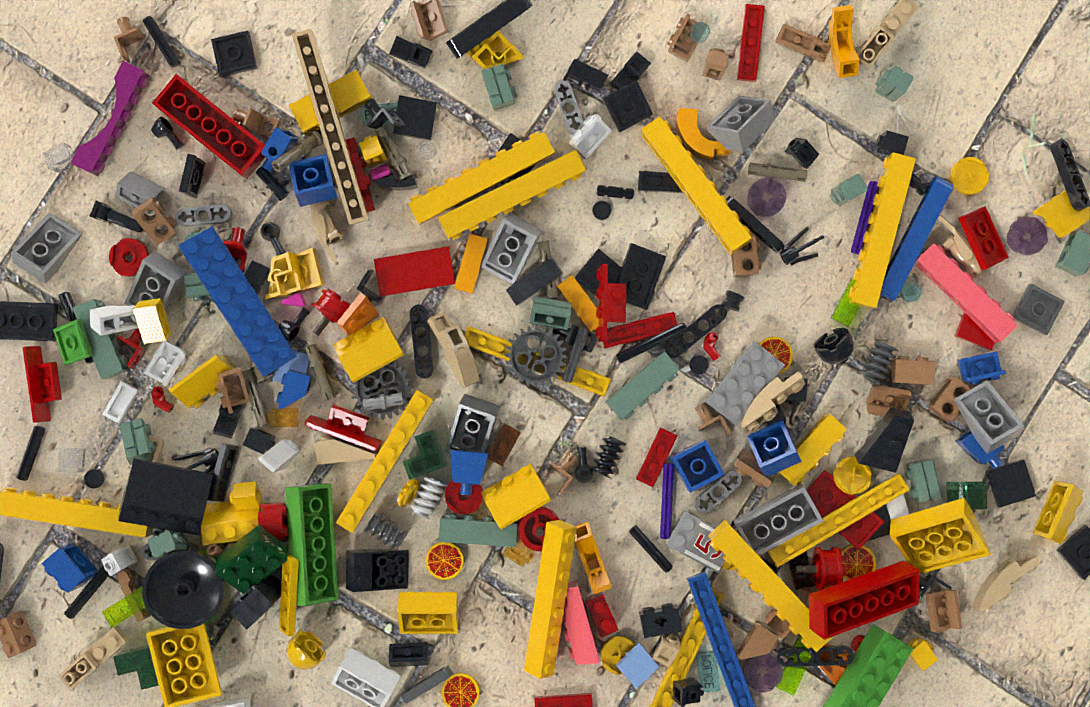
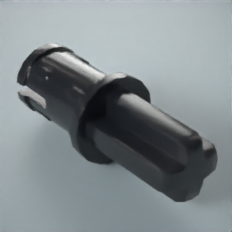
(272, 183)

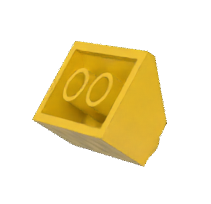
(368, 349)
(201, 382)
(515, 496)
(1058, 512)
(225, 524)
(428, 612)

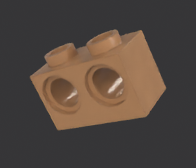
(150, 223)
(750, 255)
(947, 395)

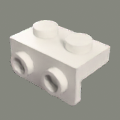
(589, 136)
(165, 362)

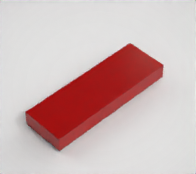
(656, 457)

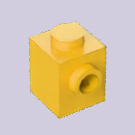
(245, 495)
(922, 653)

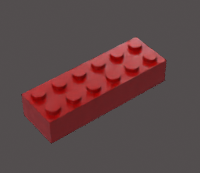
(210, 126)
(863, 599)

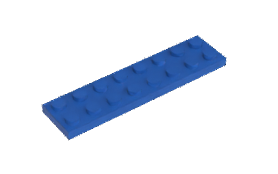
(237, 301)

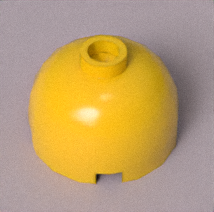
(305, 650)

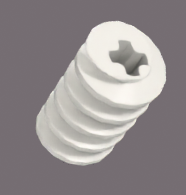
(428, 496)

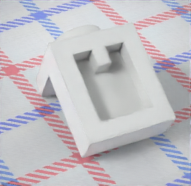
(119, 560)

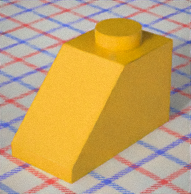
(372, 150)

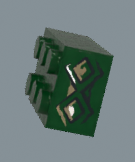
(251, 559)

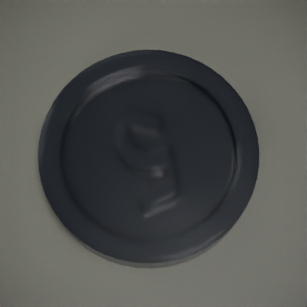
(601, 210)
(698, 364)
(94, 478)

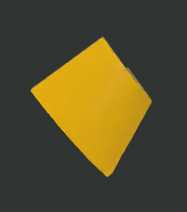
(494, 51)
(1061, 216)
(294, 274)

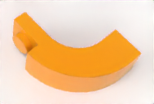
(841, 42)
(692, 138)
(591, 559)

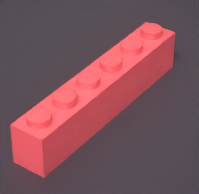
(965, 293)

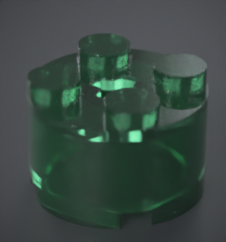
(973, 492)

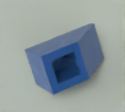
(295, 387)

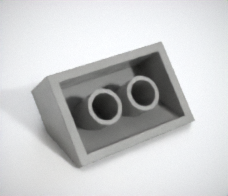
(742, 122)

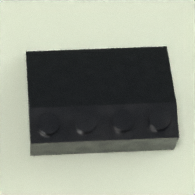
(165, 497)

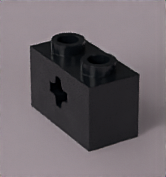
(670, 623)

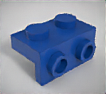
(979, 367)

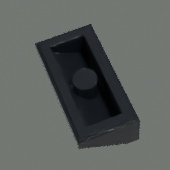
(587, 75)
(408, 654)

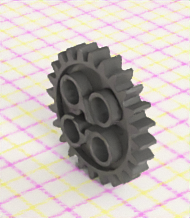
(520, 347)
(378, 376)

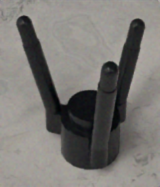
(790, 254)
(209, 459)

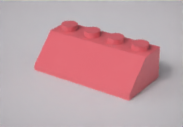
(578, 628)

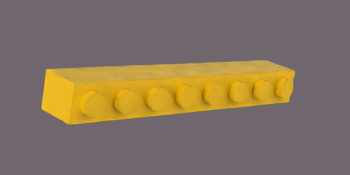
(480, 178)
(695, 185)
(515, 192)
(882, 230)
(385, 461)
(67, 512)
(766, 582)
(550, 598)

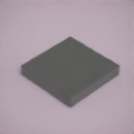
(1038, 309)

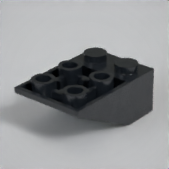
(376, 569)

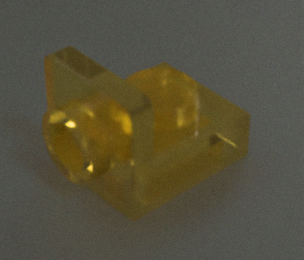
(283, 417)
(515, 555)

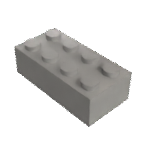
(744, 382)
(778, 520)

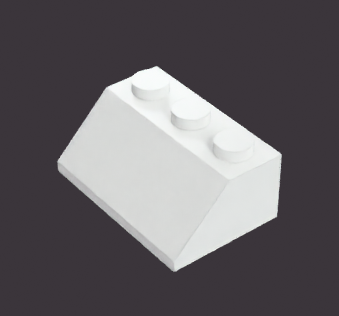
(365, 679)

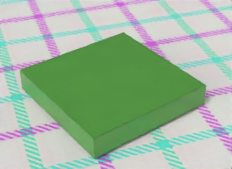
(73, 342)

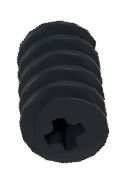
(608, 456)

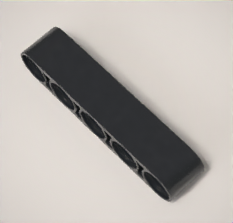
(487, 26)

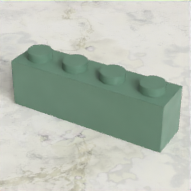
(105, 348)
(643, 385)
(476, 531)

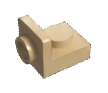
(667, 649)

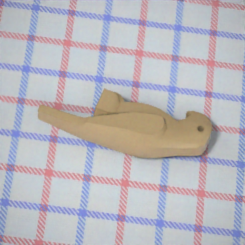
(325, 227)
(960, 249)

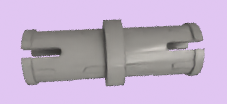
(383, 401)

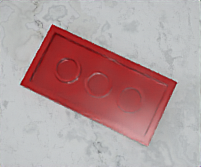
(414, 271)
(829, 497)

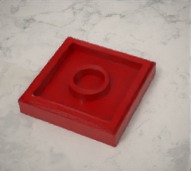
(972, 333)

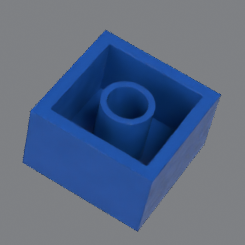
(312, 180)
(774, 448)
(697, 465)
(69, 567)

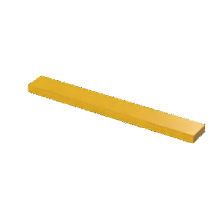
(497, 347)
(839, 519)
(681, 664)

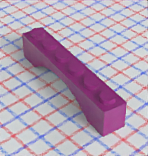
(94, 153)

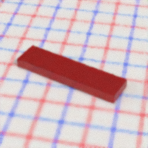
(750, 42)
(639, 329)

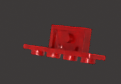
(363, 180)
(611, 302)
(42, 383)
(345, 425)

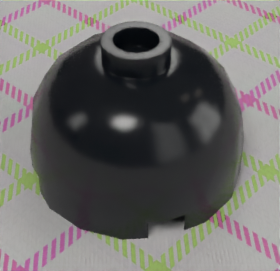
(835, 347)

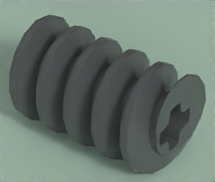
(878, 362)
(386, 530)

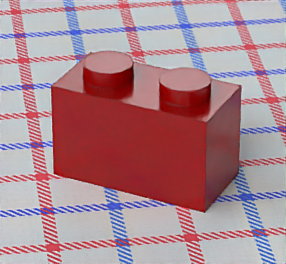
(601, 614)

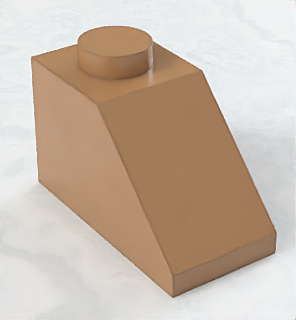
(715, 64)
(757, 642)

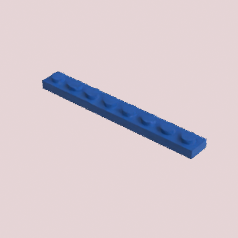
(720, 640)

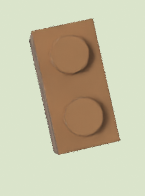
(912, 371)

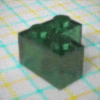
(430, 456)
(137, 660)

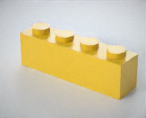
(813, 447)

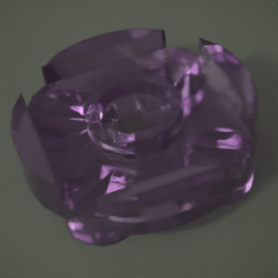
(772, 188)
(1017, 231)
(770, 679)

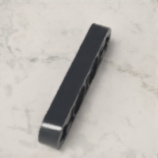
(1070, 175)
(755, 225)
(697, 333)
(424, 341)
(815, 660)

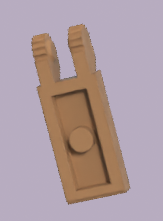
(801, 42)
(126, 581)

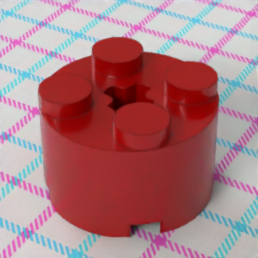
(274, 519)

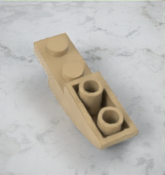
(886, 32)
(457, 349)
(764, 405)
(997, 584)
(94, 657)

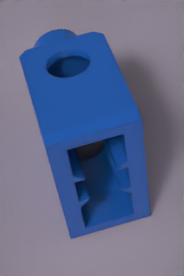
(278, 144)
(977, 453)
(468, 469)

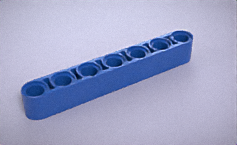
(915, 237)

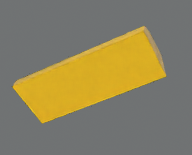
(348, 95)

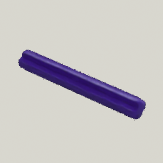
(863, 224)
(666, 505)

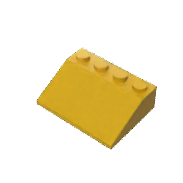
(939, 536)
(183, 665)

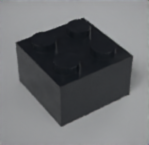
(256, 601)

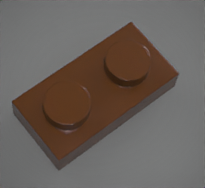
(503, 444)

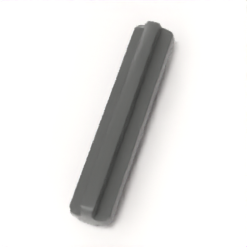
(575, 354)

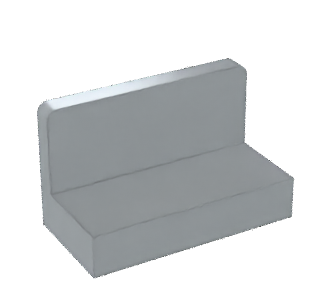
(137, 190)

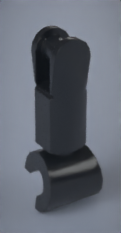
(105, 213)

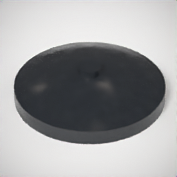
(183, 589)

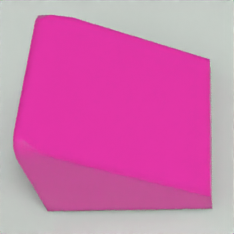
(380, 172)
(295, 300)

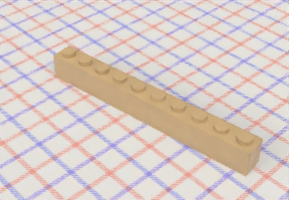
(330, 126)

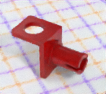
(237, 247)
(134, 342)

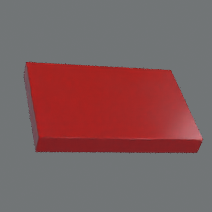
(983, 238)
(567, 700)

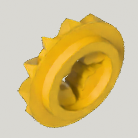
(408, 492)

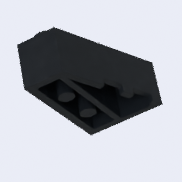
(887, 442)

